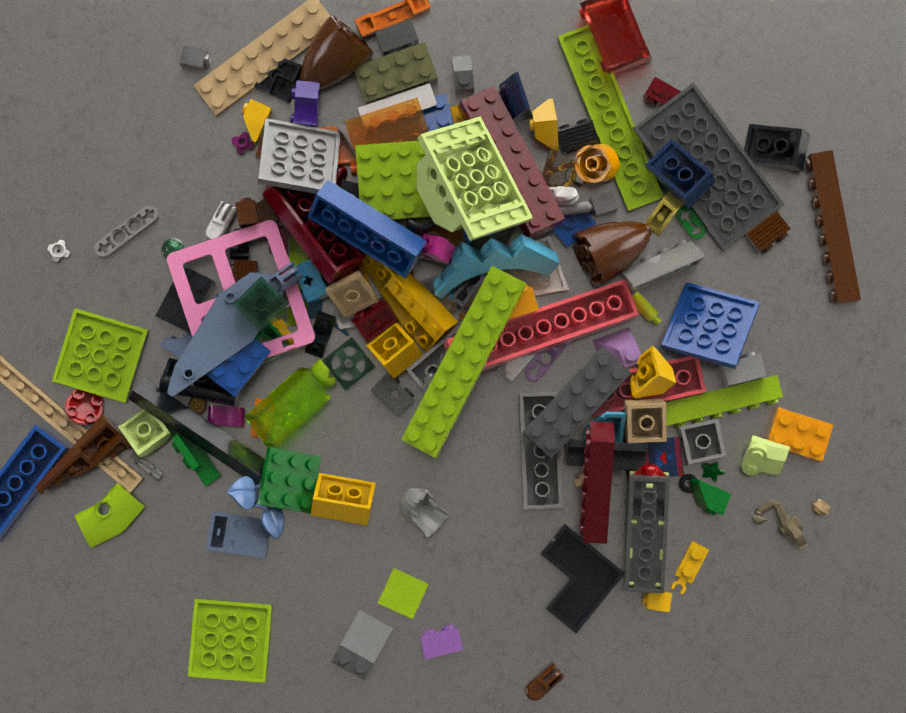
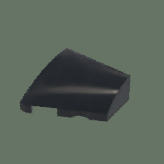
(281, 80)

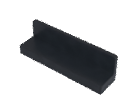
(626, 455)

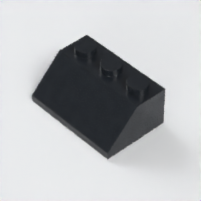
(171, 308)

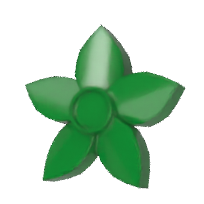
(712, 470)

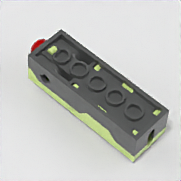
(647, 530)

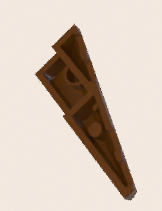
(94, 446)

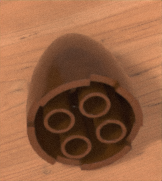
(333, 53)
(609, 248)

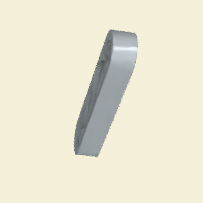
(128, 234)

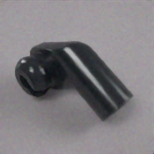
(418, 227)

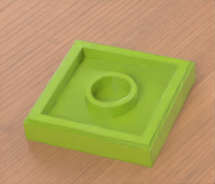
(403, 593)

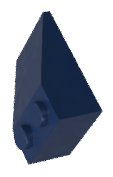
(515, 98)
(680, 173)

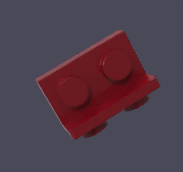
(660, 92)
(374, 320)

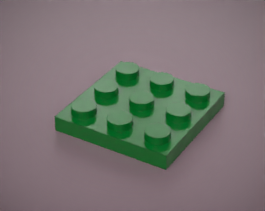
(288, 480)

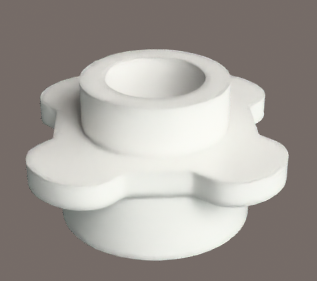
(63, 251)

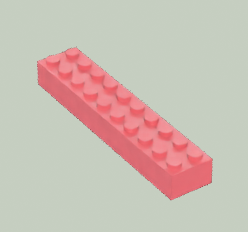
(562, 323)

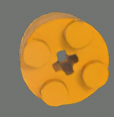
(597, 163)

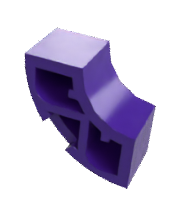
(306, 103)

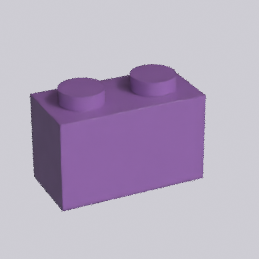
(441, 642)

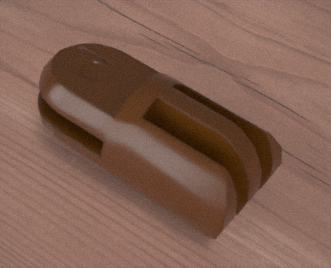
(544, 682)

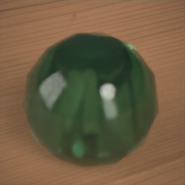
(170, 246)

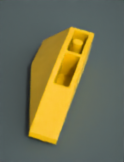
(412, 304)

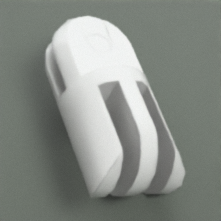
(564, 195)
(220, 221)

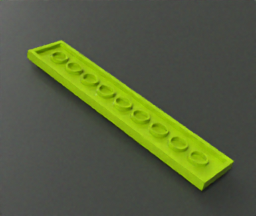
(610, 117)
(464, 361)

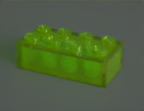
(287, 407)

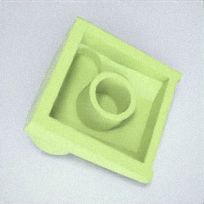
(145, 433)
(764, 457)

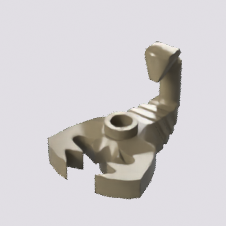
(790, 526)

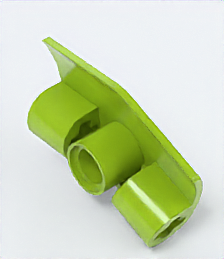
(122, 512)

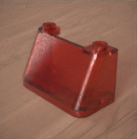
(615, 34)

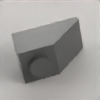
(463, 74)

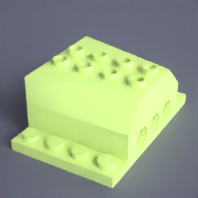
(468, 181)

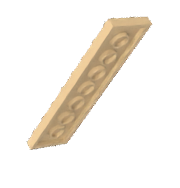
(253, 62)

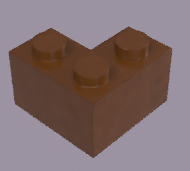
(252, 212)

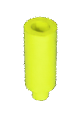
(646, 308)

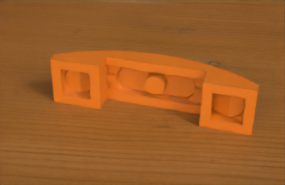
(391, 15)

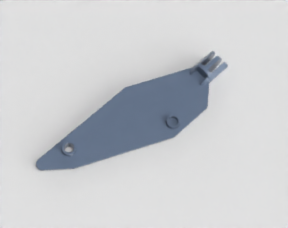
(224, 329)

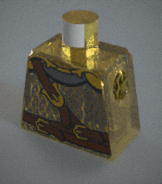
(560, 170)

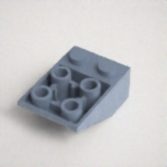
(237, 535)

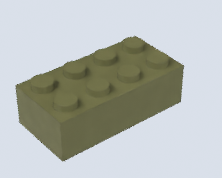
(395, 73)

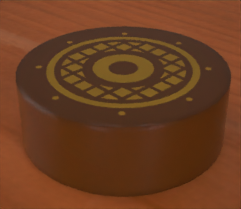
(197, 405)

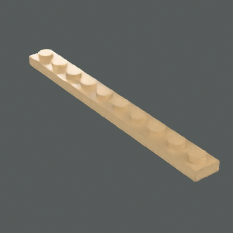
(59, 420)

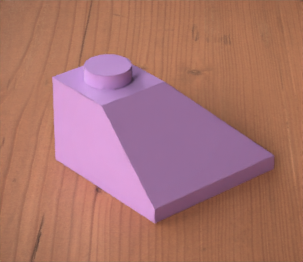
(621, 346)

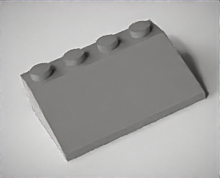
(662, 266)

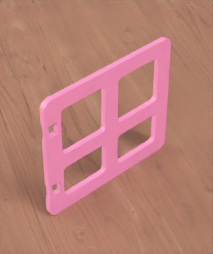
(216, 248)

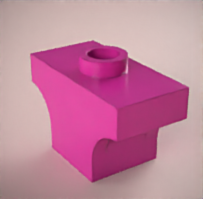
(438, 248)

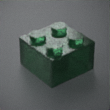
(261, 305)

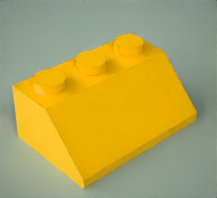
(343, 499)

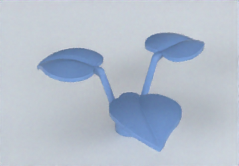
(245, 495)

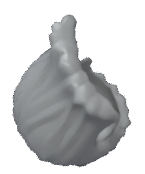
(421, 511)

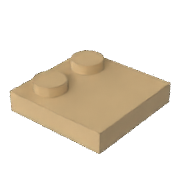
(351, 294)

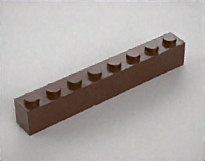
(833, 227)

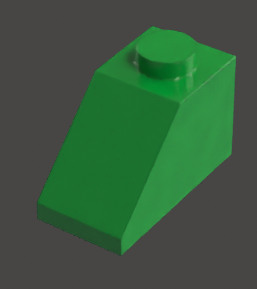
(710, 497)

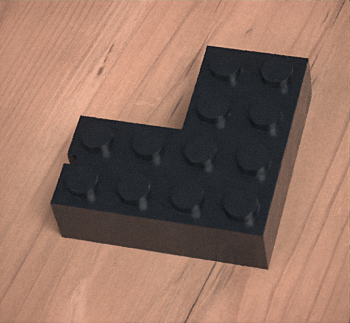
(589, 577)

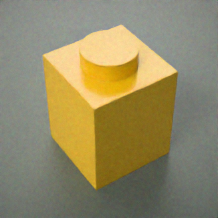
(657, 601)

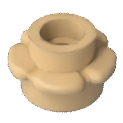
(821, 507)

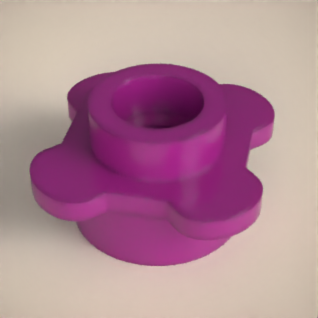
(242, 147)

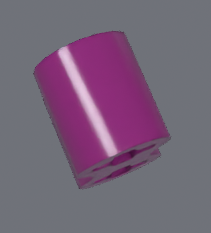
(226, 416)

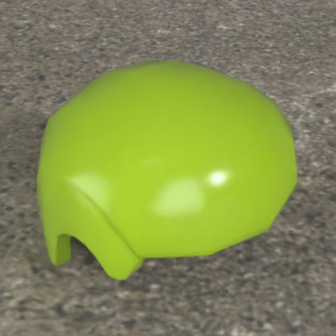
(322, 373)

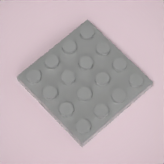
(298, 156)

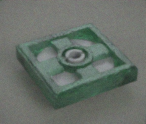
(348, 363)

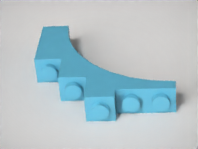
(469, 262)

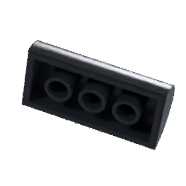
(202, 389)

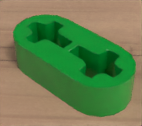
(694, 220)

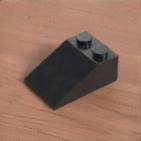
(777, 146)

